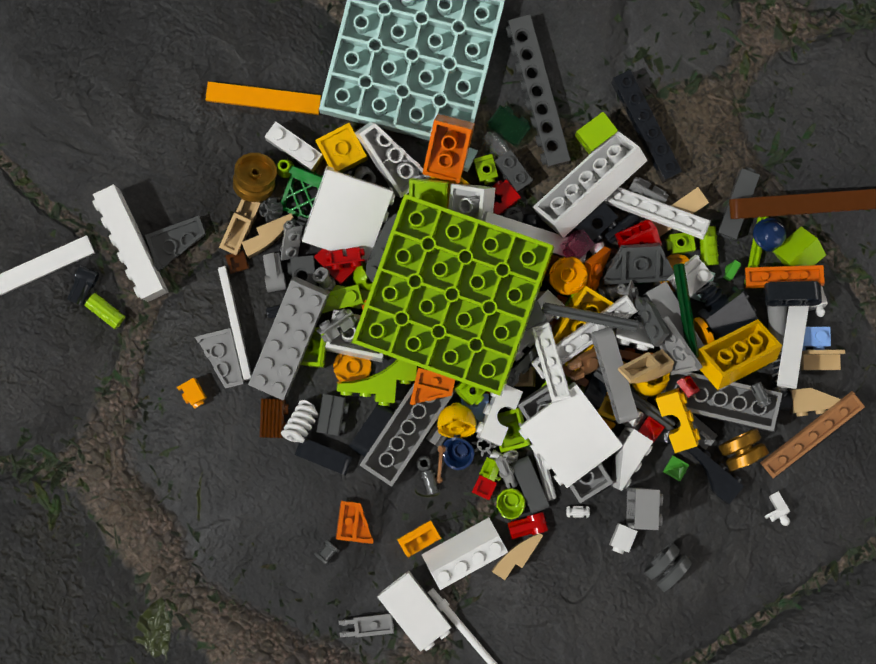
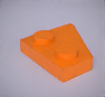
(595, 267)
(431, 386)
(352, 523)

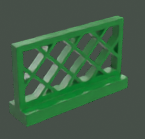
(304, 176)

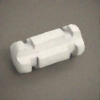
(578, 512)

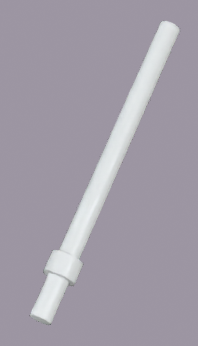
(443, 605)

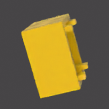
(341, 149)

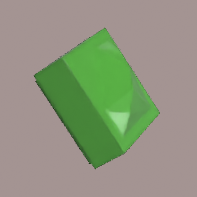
(731, 269)
(675, 468)

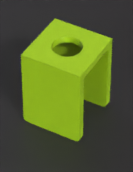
(595, 132)

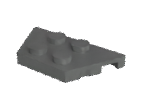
(638, 264)

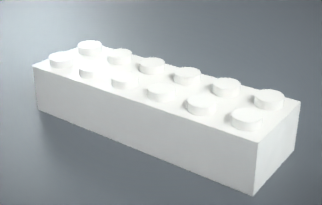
(590, 183)
(129, 241)

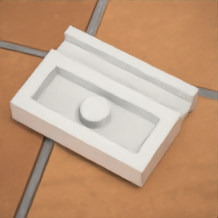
(696, 274)

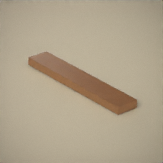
(812, 434)

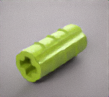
(709, 248)
(104, 310)

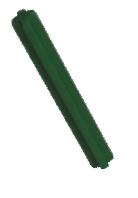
(685, 307)

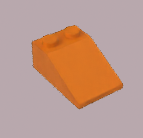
(448, 148)

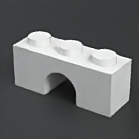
(294, 146)
(490, 428)

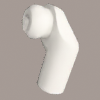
(511, 456)

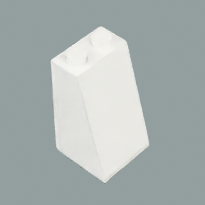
(414, 611)

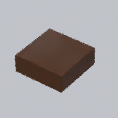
(237, 262)

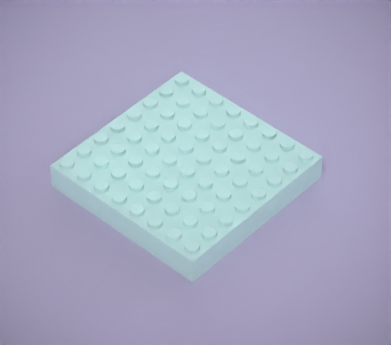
(410, 62)

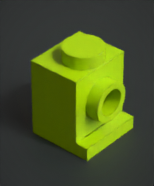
(485, 161)
(674, 248)
(463, 391)

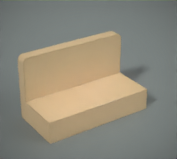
(821, 359)

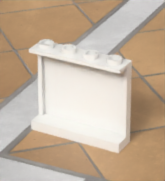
(347, 213)
(570, 437)

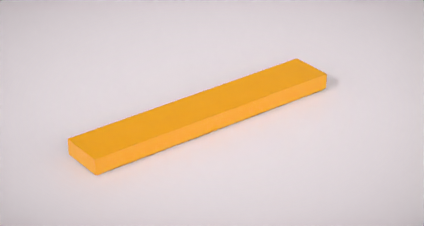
(263, 98)

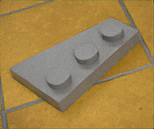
(678, 350)
(223, 355)

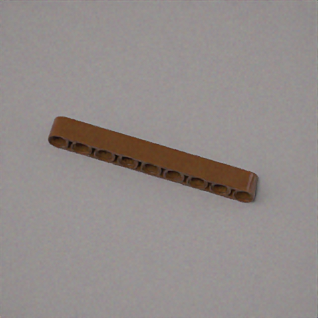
(802, 204)

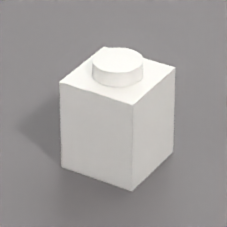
(622, 538)

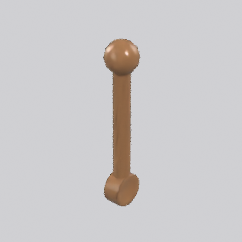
(441, 449)

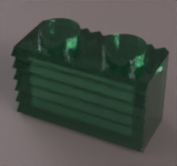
(509, 126)

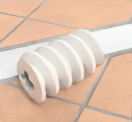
(300, 422)

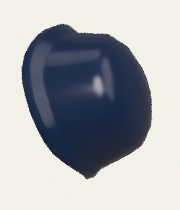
(769, 234)
(458, 453)

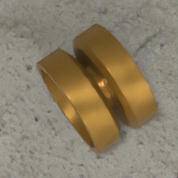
(254, 177)
(744, 451)

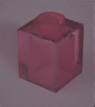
(577, 244)

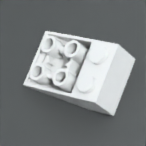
(639, 338)
(629, 457)

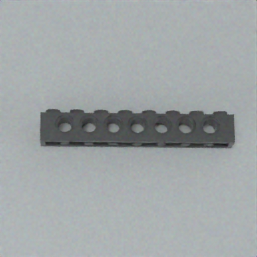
(524, 26)

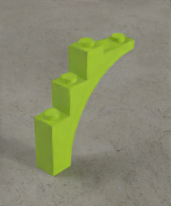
(382, 383)

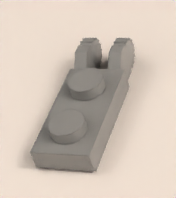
(369, 625)

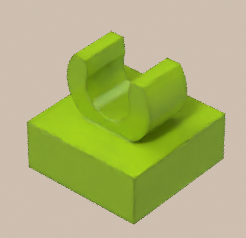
(490, 470)

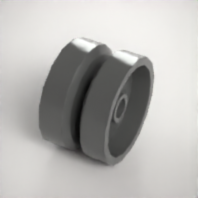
(667, 567)

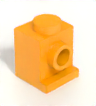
(192, 393)

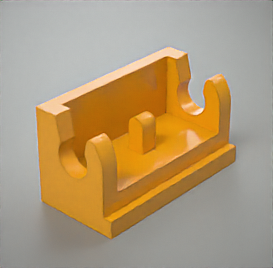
(419, 538)

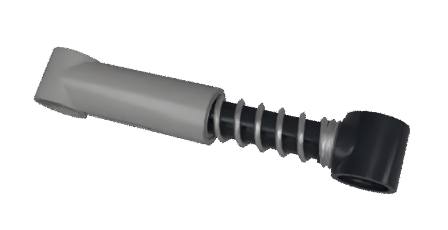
(776, 325)

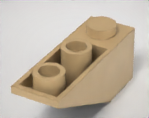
(811, 400)

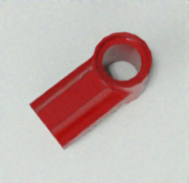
(532, 525)

